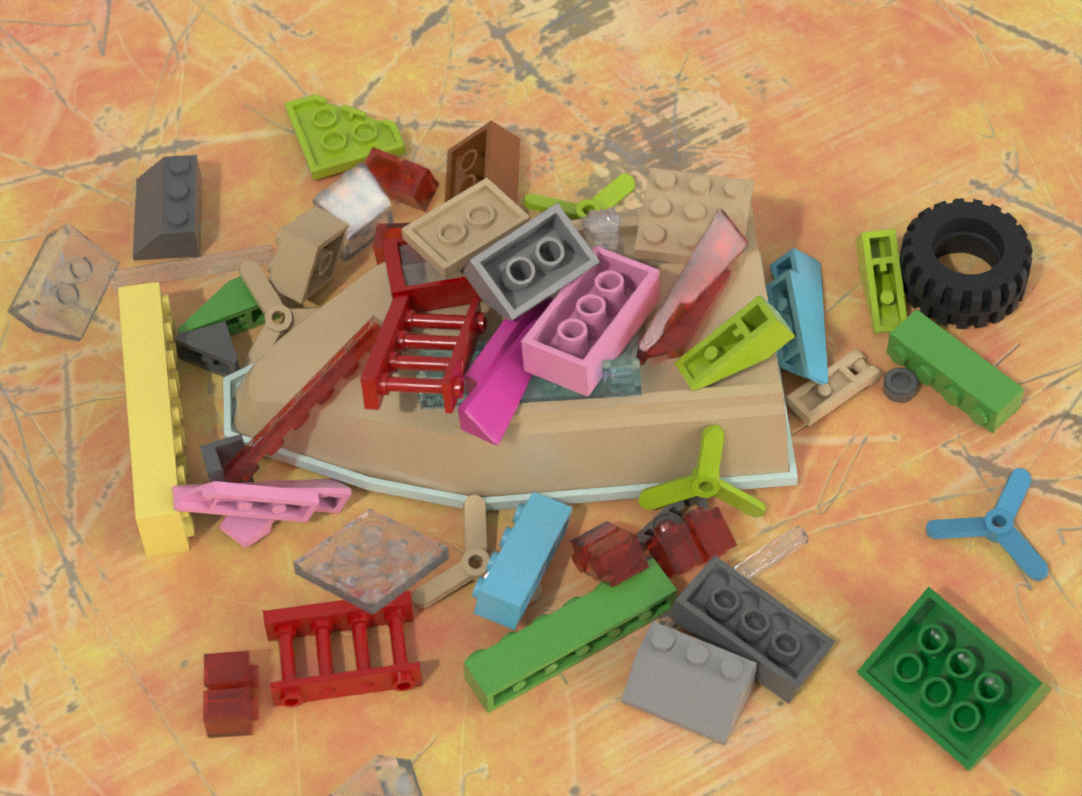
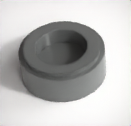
(900, 385)

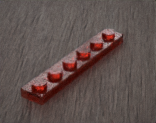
(294, 412)

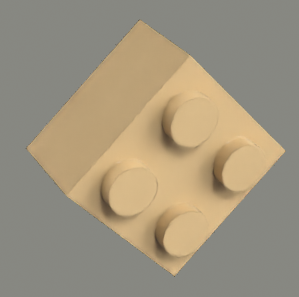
(307, 254)

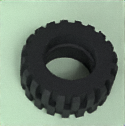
(973, 231)

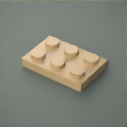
(464, 227)

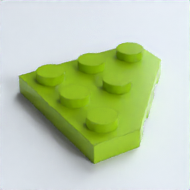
(337, 136)

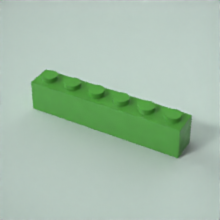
(567, 636)

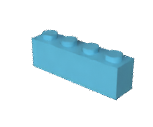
(522, 560)

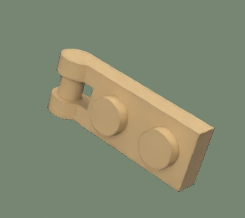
(815, 400)

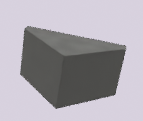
(209, 349)

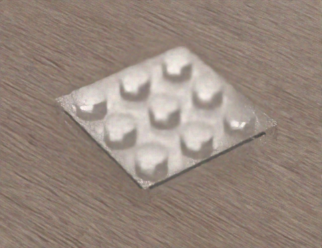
(371, 561)

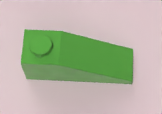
(229, 304)

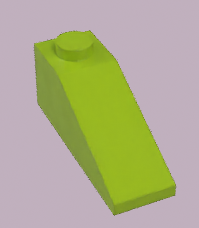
(881, 279)
(735, 345)

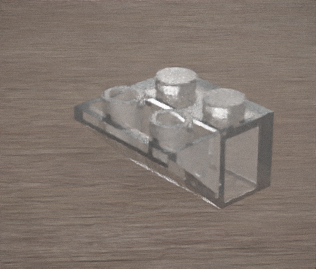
(360, 203)

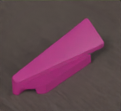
(498, 379)

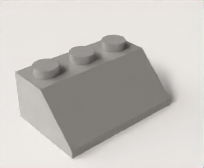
(530, 264)
(689, 682)

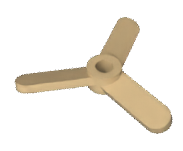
(270, 306)
(474, 549)

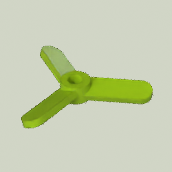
(604, 199)
(703, 481)

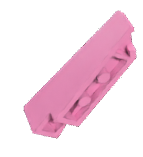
(265, 500)

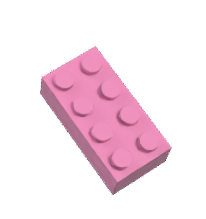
(591, 322)

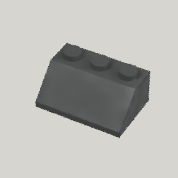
(168, 210)

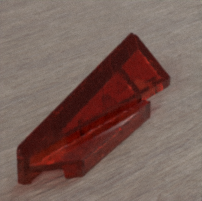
(694, 291)

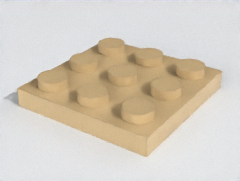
(680, 209)

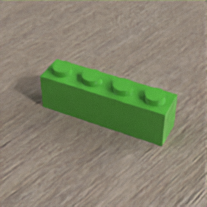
(954, 371)

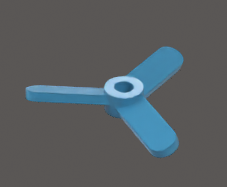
(1007, 535)

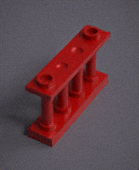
(395, 339)
(339, 616)

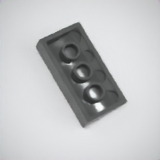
(747, 621)

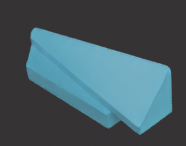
(799, 300)

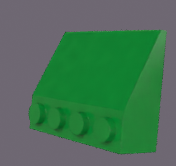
(952, 679)

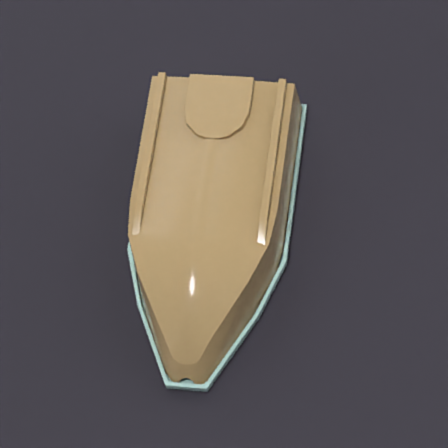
(550, 448)

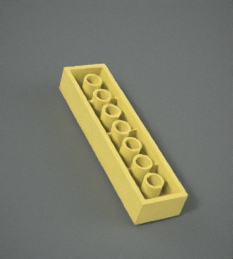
(154, 417)

